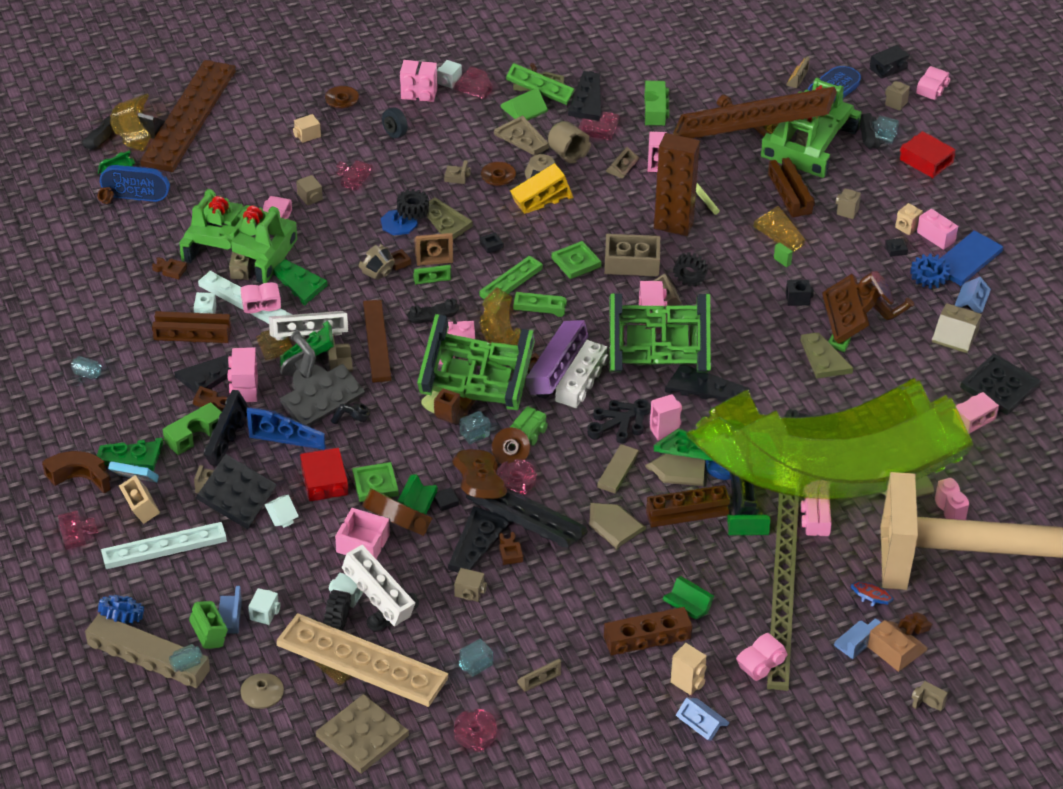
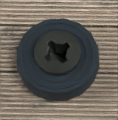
(394, 122)

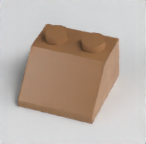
(434, 249)
(895, 645)

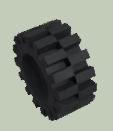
(405, 200)
(693, 262)
(337, 609)

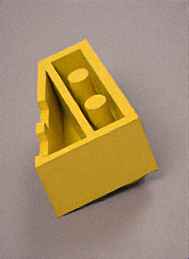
(542, 189)

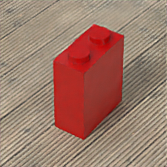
(927, 154)
(324, 474)

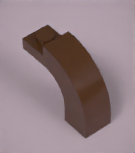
(451, 407)
(77, 464)
(396, 512)

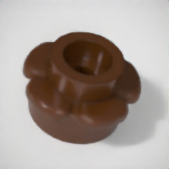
(105, 195)

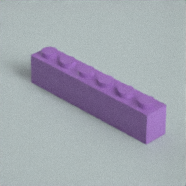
(557, 357)

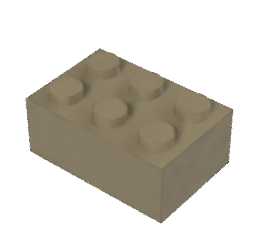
(632, 255)

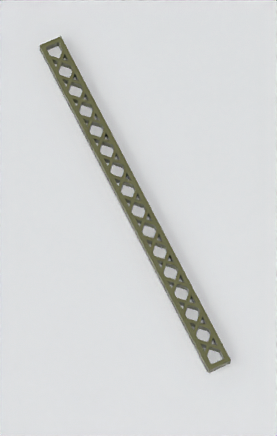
(789, 576)

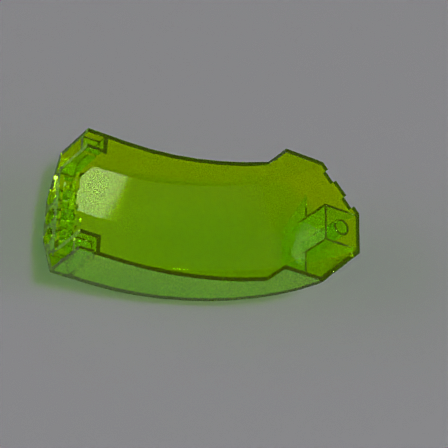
(835, 452)

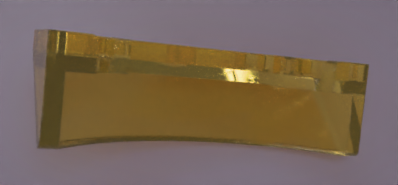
(127, 124)
(496, 321)

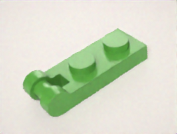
(540, 303)

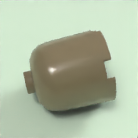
(569, 141)

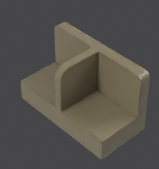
(340, 355)

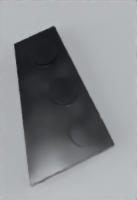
(204, 374)

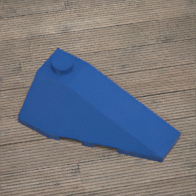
(276, 427)

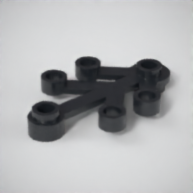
(639, 409)

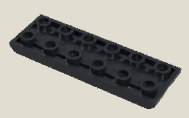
(534, 517)

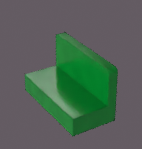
(416, 495)
(748, 524)
(692, 597)

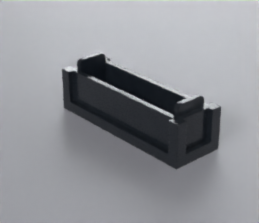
(743, 496)

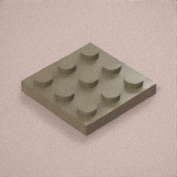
(362, 733)

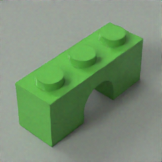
(656, 103)
(179, 434)

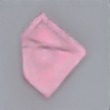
(474, 83)

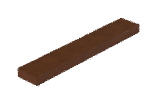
(377, 341)

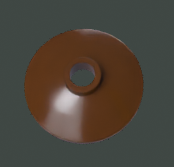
(341, 97)
(498, 173)
(502, 442)

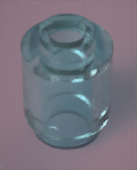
(86, 367)
(185, 658)

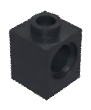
(798, 292)

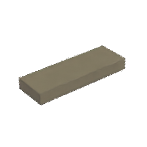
(617, 468)

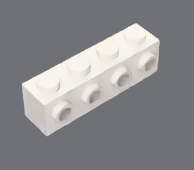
(285, 325)
(581, 374)
(378, 585)

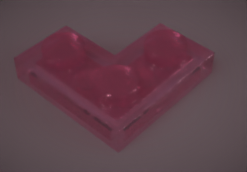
(603, 129)

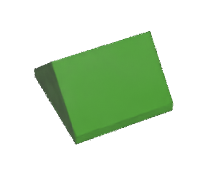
(528, 104)

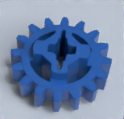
(930, 270)
(121, 609)

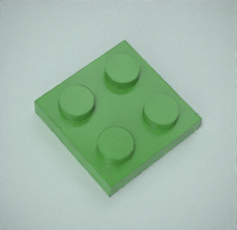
(576, 260)
(378, 477)

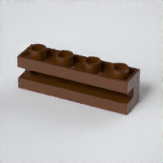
(791, 187)
(191, 327)
(687, 506)

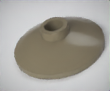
(262, 690)

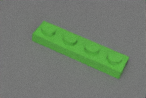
(546, 86)
(514, 277)

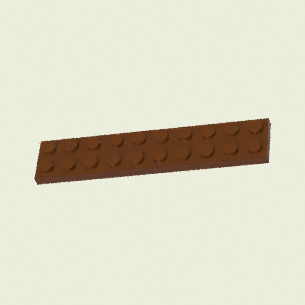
(756, 113)
(188, 116)

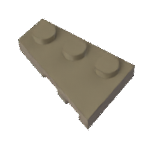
(523, 135)

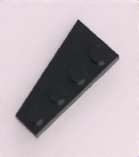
(587, 98)
(689, 381)
(228, 423)
(477, 538)

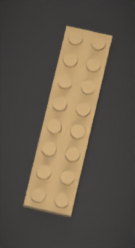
(362, 659)

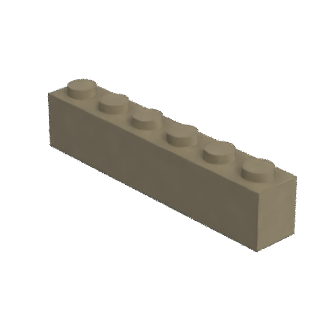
(142, 649)

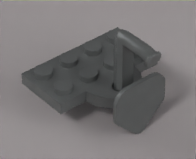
(315, 389)

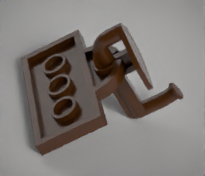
(849, 302)

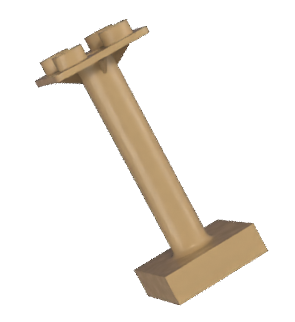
(905, 531)

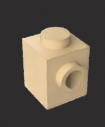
(307, 128)
(908, 219)

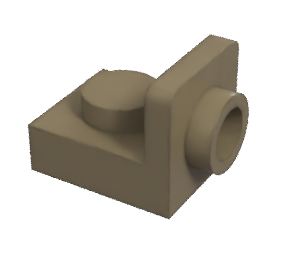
(457, 174)
(930, 695)

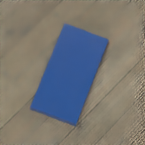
(970, 256)

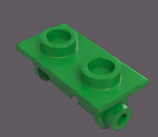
(120, 159)

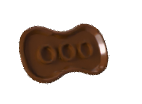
(479, 474)

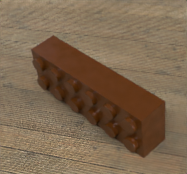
(676, 184)

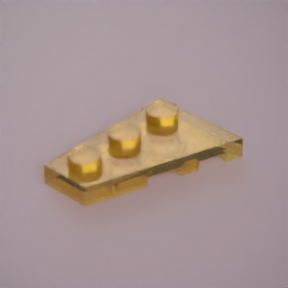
(780, 229)

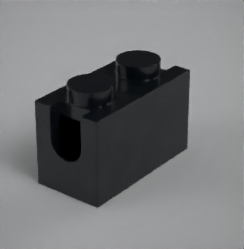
(889, 61)

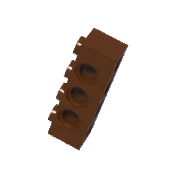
(647, 631)

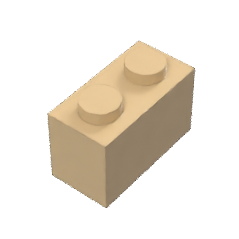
(139, 499)
(688, 669)

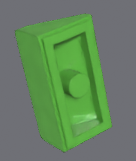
(432, 274)

